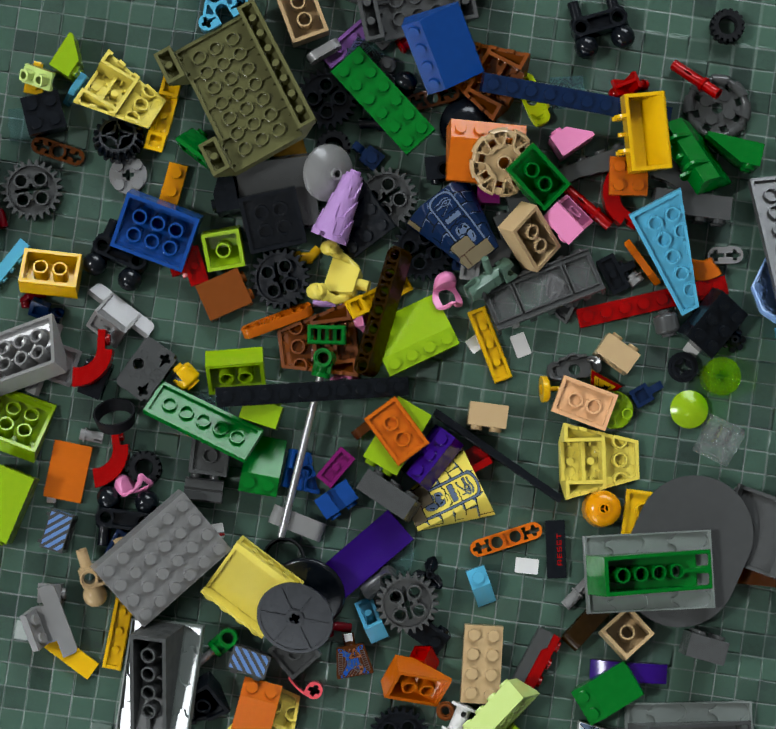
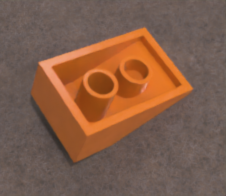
(414, 682)
(256, 705)

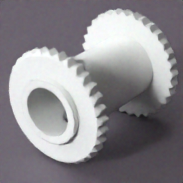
(459, 719)

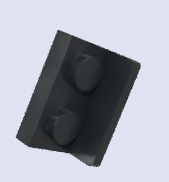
(431, 636)

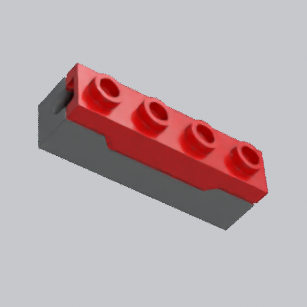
(537, 657)

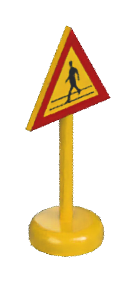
(596, 380)

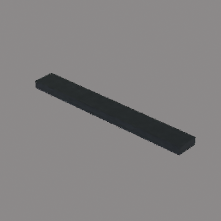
(497, 455)

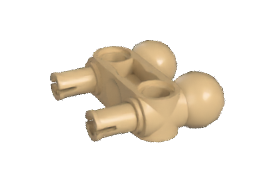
(94, 591)

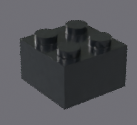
(44, 114)

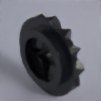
(690, 362)

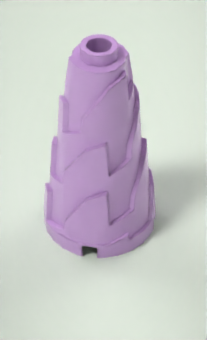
(337, 216)

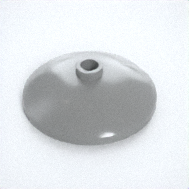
(321, 168)

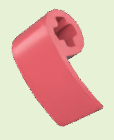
(306, 692)

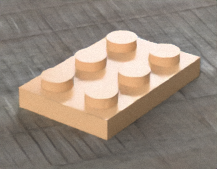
(584, 402)

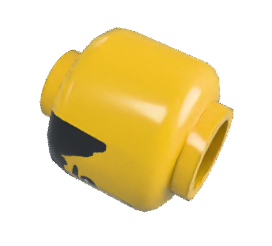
(185, 376)

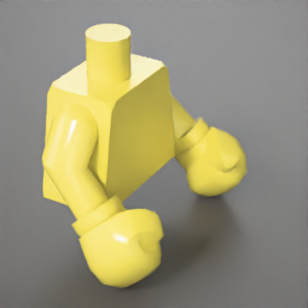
(342, 279)

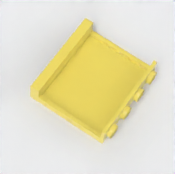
(244, 580)

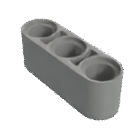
(298, 523)

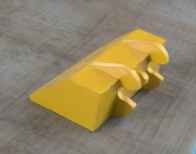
(645, 132)

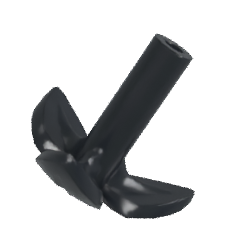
(431, 565)

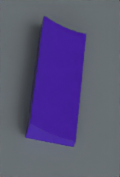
(369, 551)

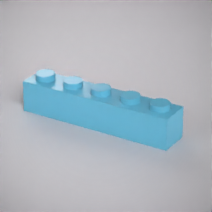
(12, 259)

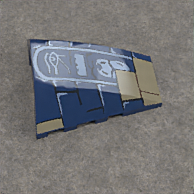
(456, 224)

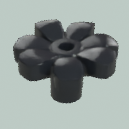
(737, 343)

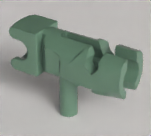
(490, 278)

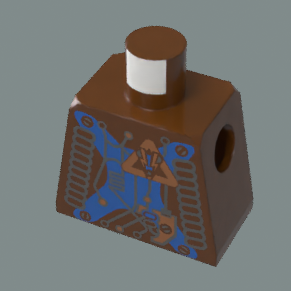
(352, 658)

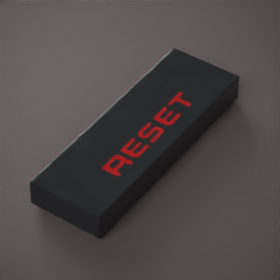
(555, 549)

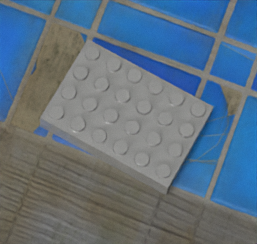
(161, 557)

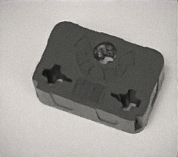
(152, 372)

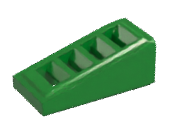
(310, 334)

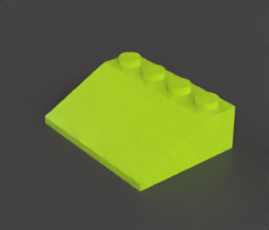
(417, 336)
(24, 424)

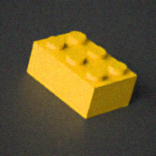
(50, 273)

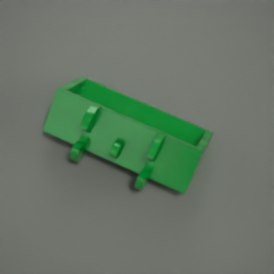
(695, 158)

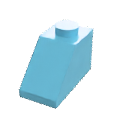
(480, 585)
(370, 620)

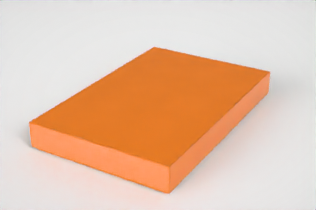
(396, 430)
(68, 471)

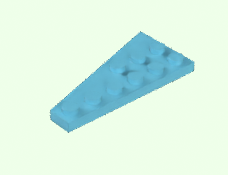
(667, 241)

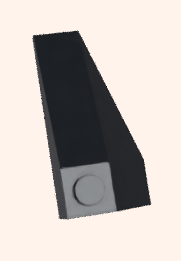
(209, 699)

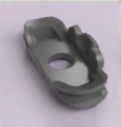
(558, 368)

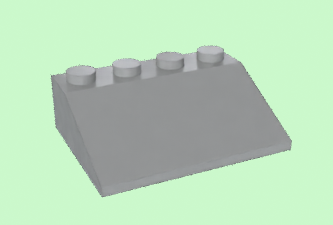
(30, 354)

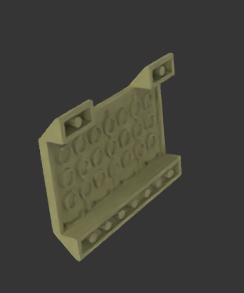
(243, 91)

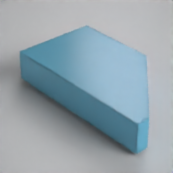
(80, 82)

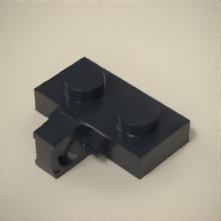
(615, 273)

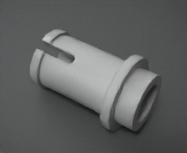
(92, 436)

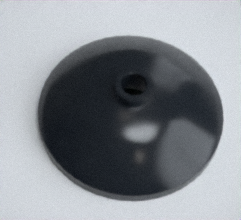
(461, 109)

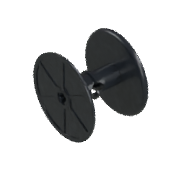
(298, 614)

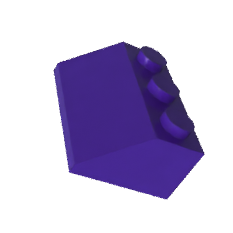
(434, 458)

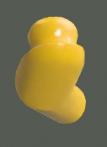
(309, 256)

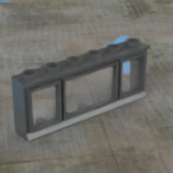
(543, 292)

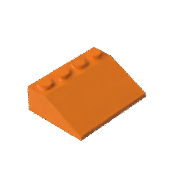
(460, 139)

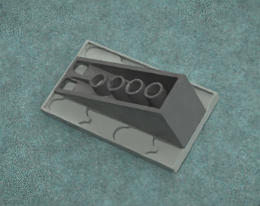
(160, 675)
(689, 715)

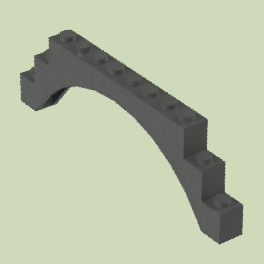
(583, 168)

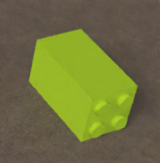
(376, 452)
(15, 496)

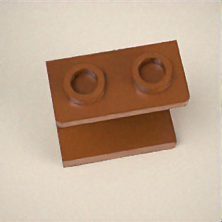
(225, 294)

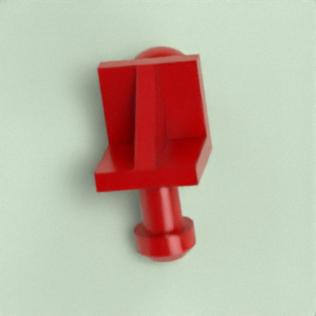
(627, 86)

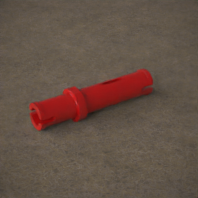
(700, 82)
(592, 211)

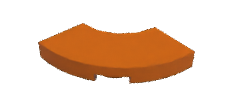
(642, 263)
(705, 269)

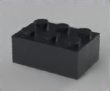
(712, 323)

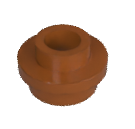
(441, 715)

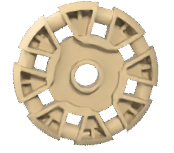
(492, 159)

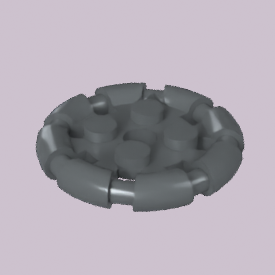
(726, 101)

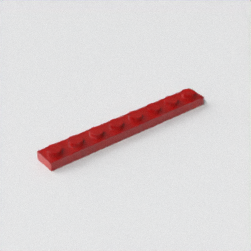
(641, 304)

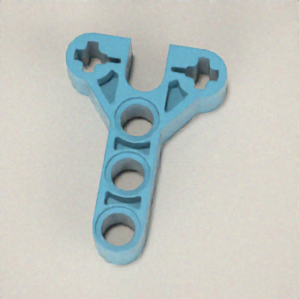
(210, 13)

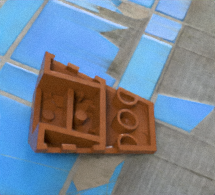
(499, 62)
(298, 354)

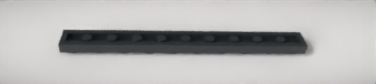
(311, 391)

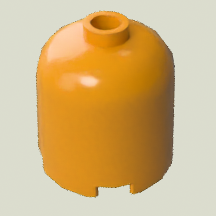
(592, 508)

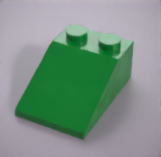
(189, 144)
(737, 151)
(537, 177)
(263, 467)
(607, 692)

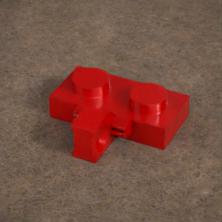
(193, 269)

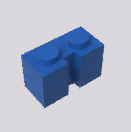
(336, 499)

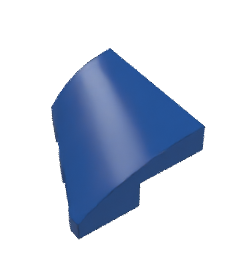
(307, 479)

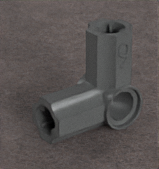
(372, 586)

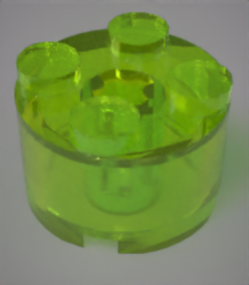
(731, 374)

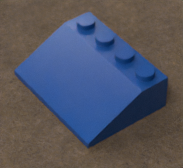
(442, 47)
(156, 230)

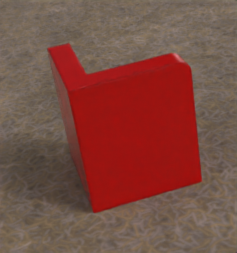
(425, 655)

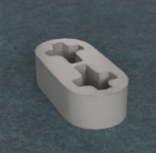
(323, 51)
(725, 250)

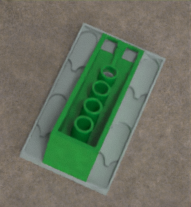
(648, 571)

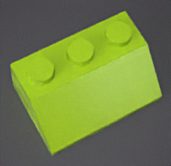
(234, 367)

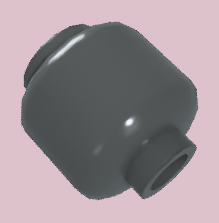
(666, 323)

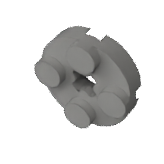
(136, 182)

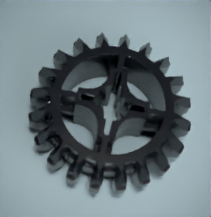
(104, 137)

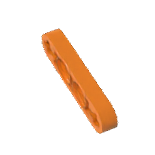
(277, 320)
(506, 541)

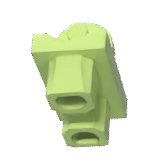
(37, 77)

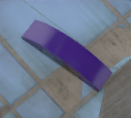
(643, 672)

